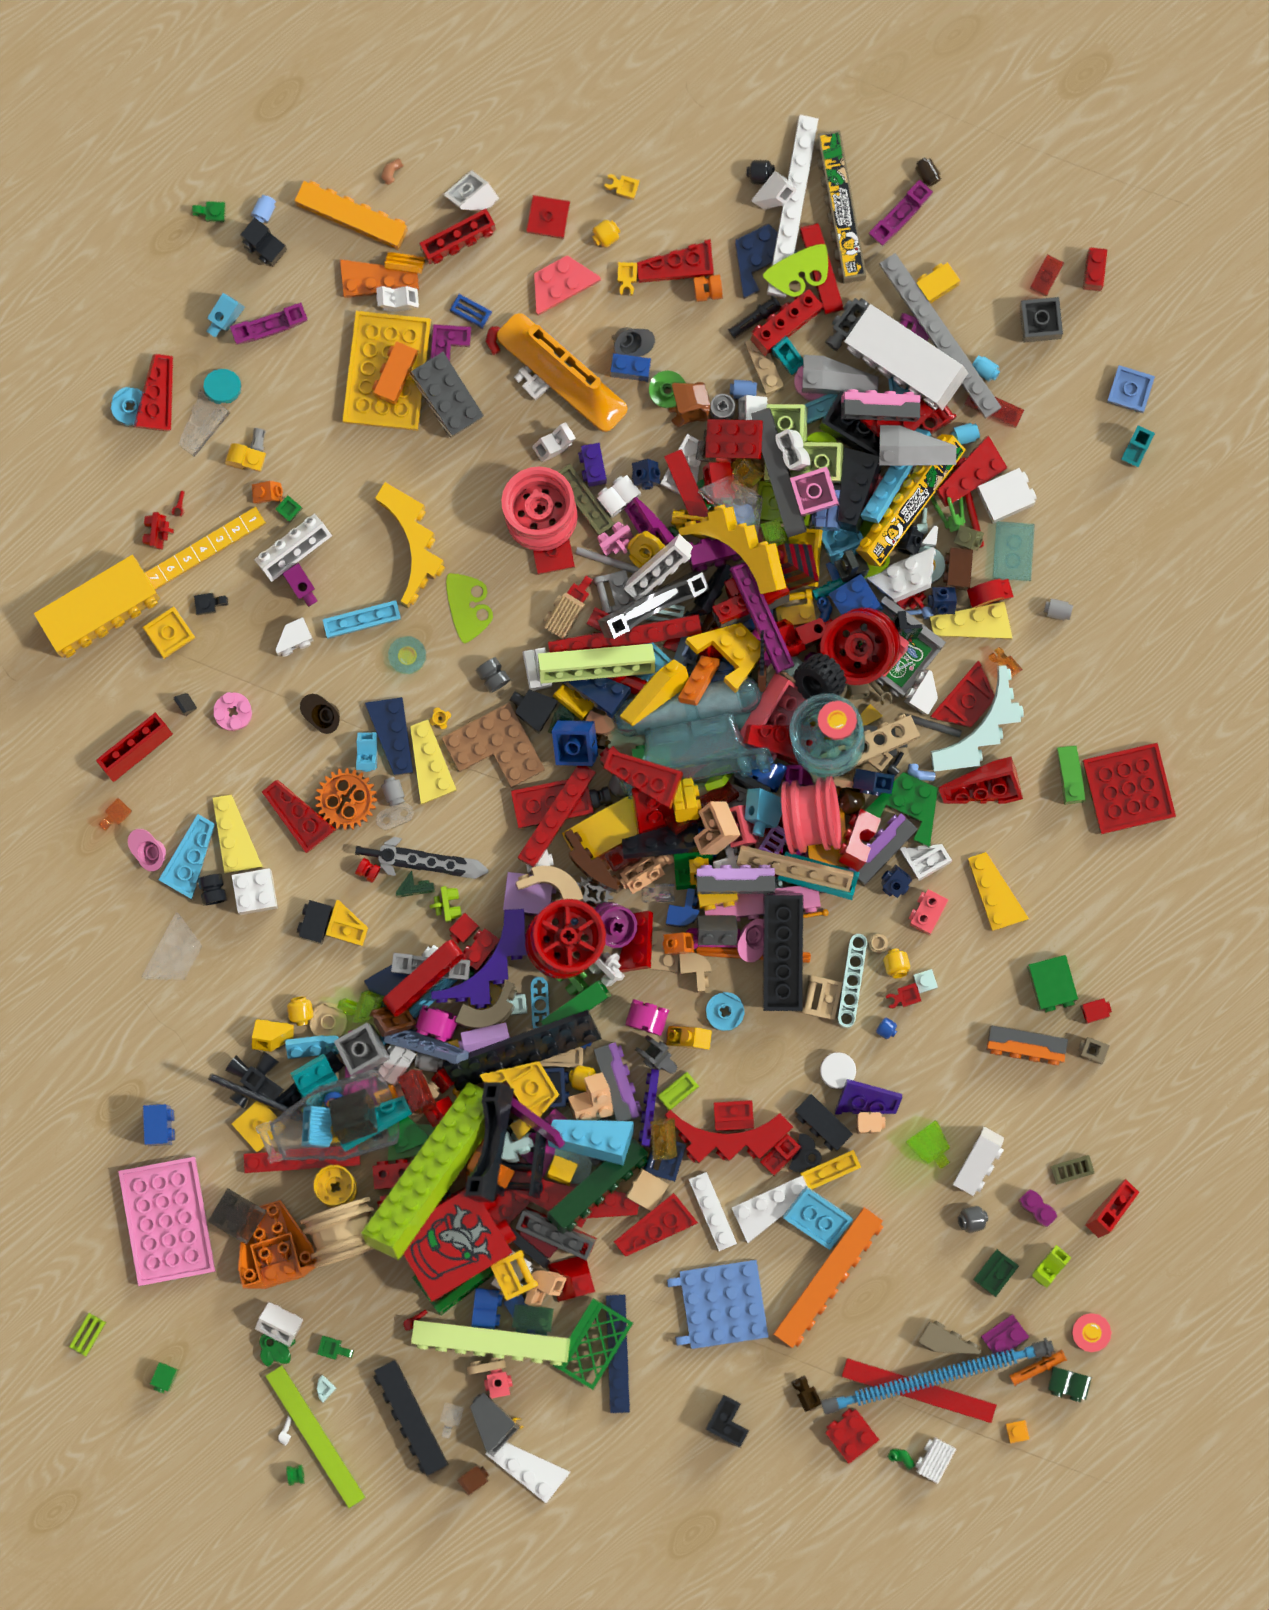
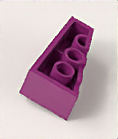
(712, 553)

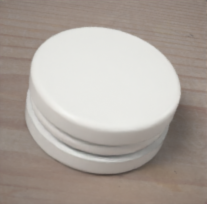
(837, 1069)

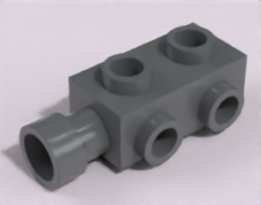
(846, 320)

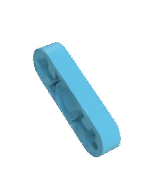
(535, 991)

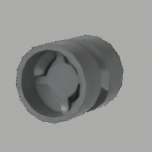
(492, 674)

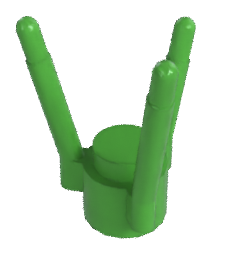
(954, 520)

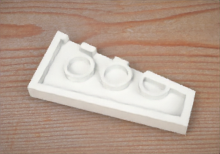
(765, 1209)
(533, 1472)

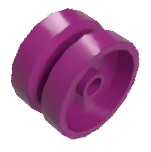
(618, 922)

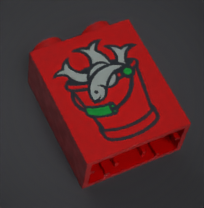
(457, 1243)

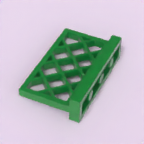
(458, 1293)
(579, 1333)

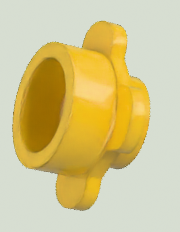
(440, 713)

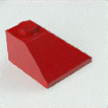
(578, 1278)

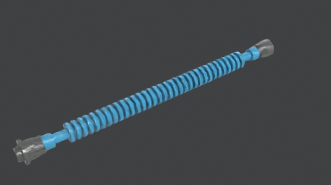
(1037, 1350)

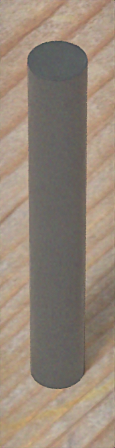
(936, 726)

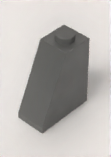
(493, 1423)

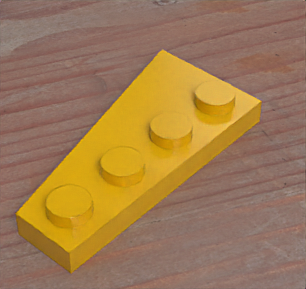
(997, 898)

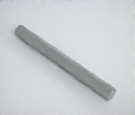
(606, 560)

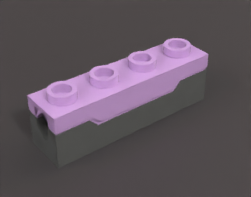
(736, 880)

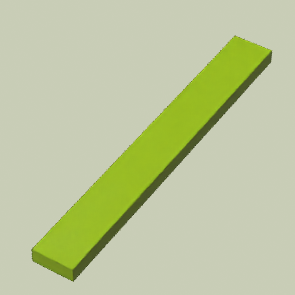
(315, 1436)

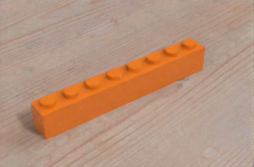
(828, 1277)

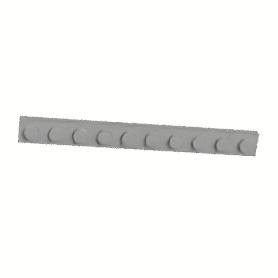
(938, 333)

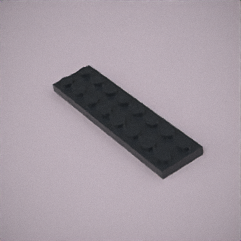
(525, 1048)

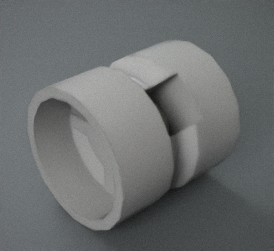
(722, 407)

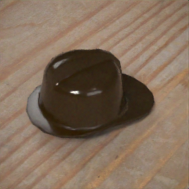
(320, 713)

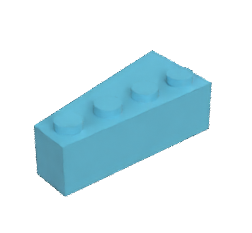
(596, 1139)

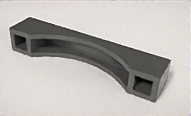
(664, 597)

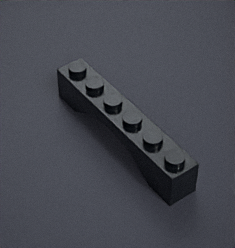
(484, 1178)

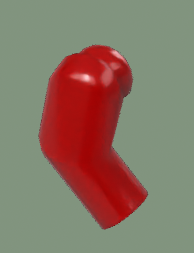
(491, 340)

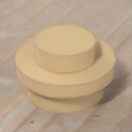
(878, 943)

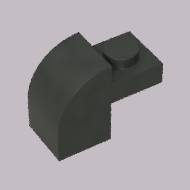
(851, 566)

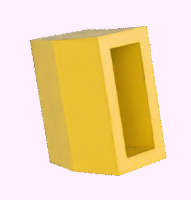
(562, 1170)

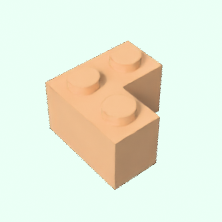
(719, 828)
(593, 1103)

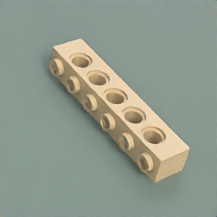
(909, 734)

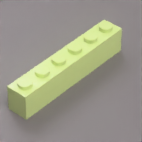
(596, 663)

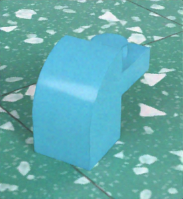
(366, 751)

